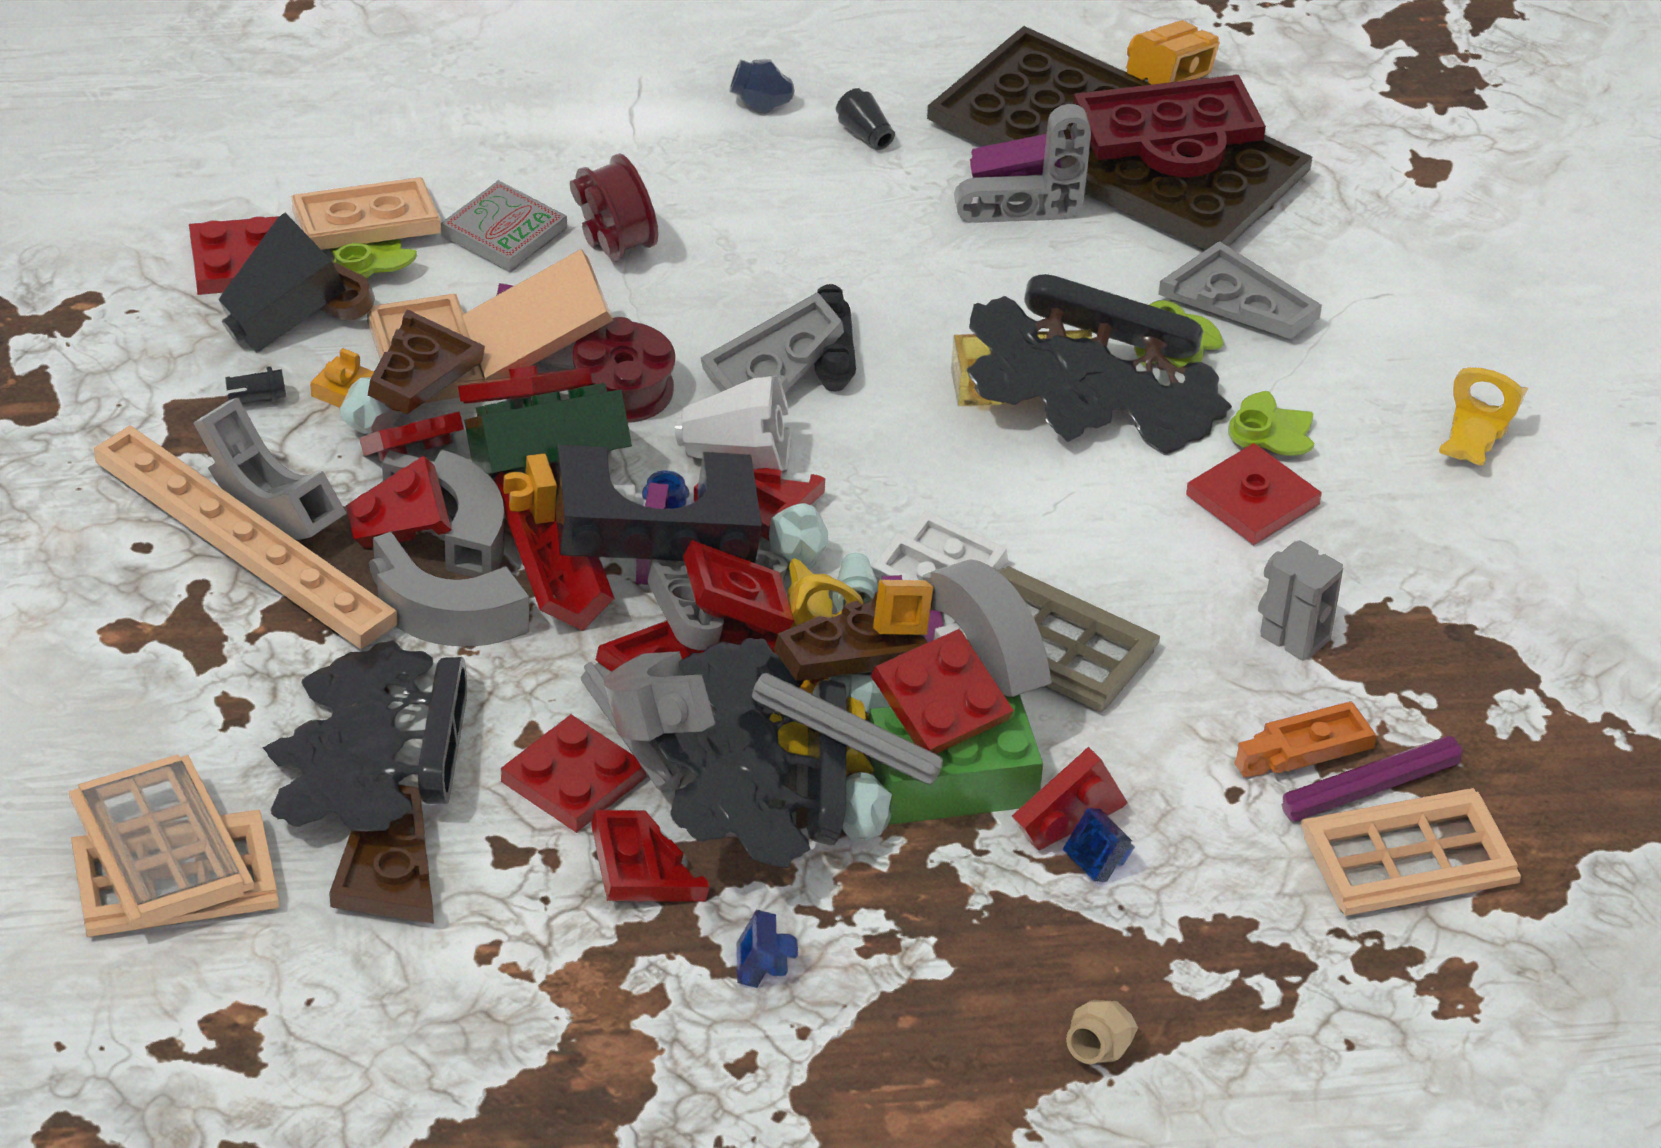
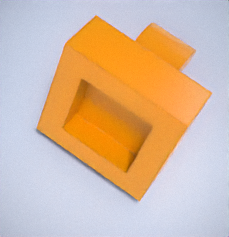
(337, 377)
(533, 489)
(903, 607)

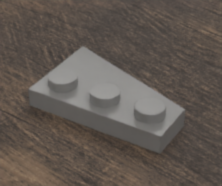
(1241, 291)
(779, 346)

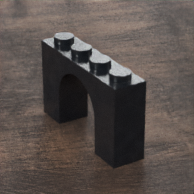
(603, 523)

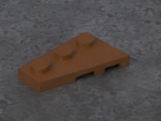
(421, 363)
(840, 644)
(387, 869)

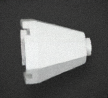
(739, 422)

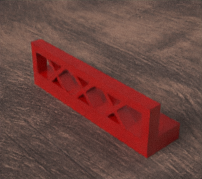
(574, 580)

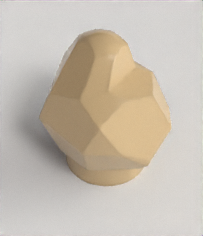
(1100, 1032)

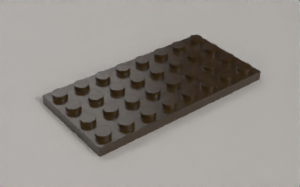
(1032, 75)

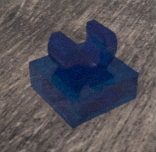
(1098, 845)
(763, 950)

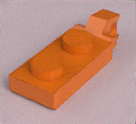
(1306, 740)

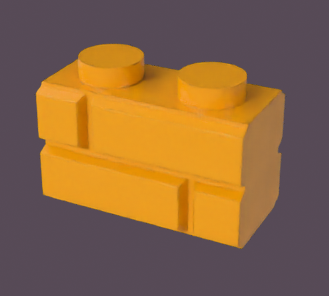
(1172, 53)

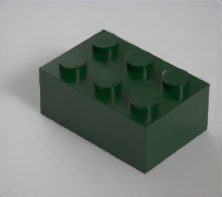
(505, 435)

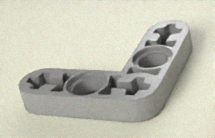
(1044, 188)
(676, 599)

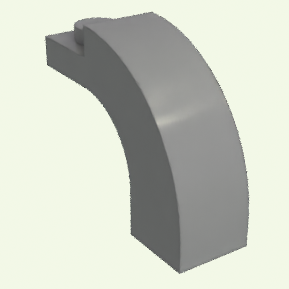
(257, 479)
(472, 506)
(448, 610)
(994, 623)
(656, 698)

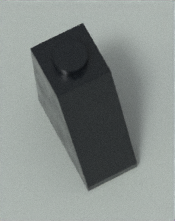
(278, 286)

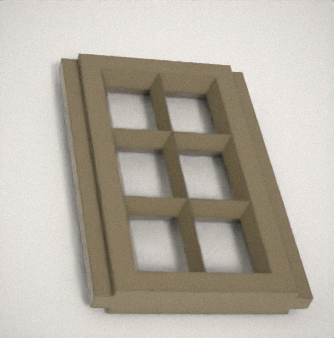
(1085, 646)

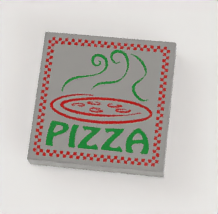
(504, 225)

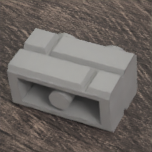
(1300, 599)

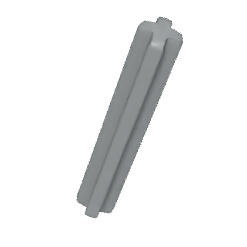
(847, 728)
(652, 760)

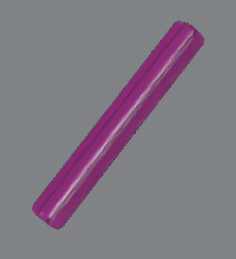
(1371, 778)

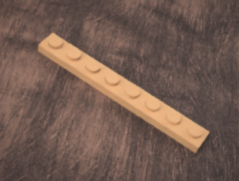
(246, 537)

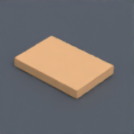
(367, 213)
(441, 309)
(538, 316)

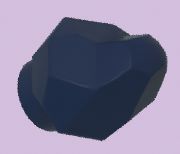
(761, 85)

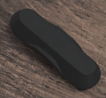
(838, 360)

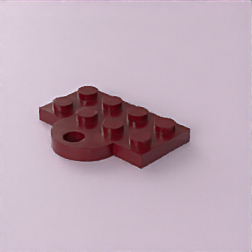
(1172, 122)

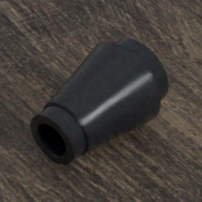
(863, 116)

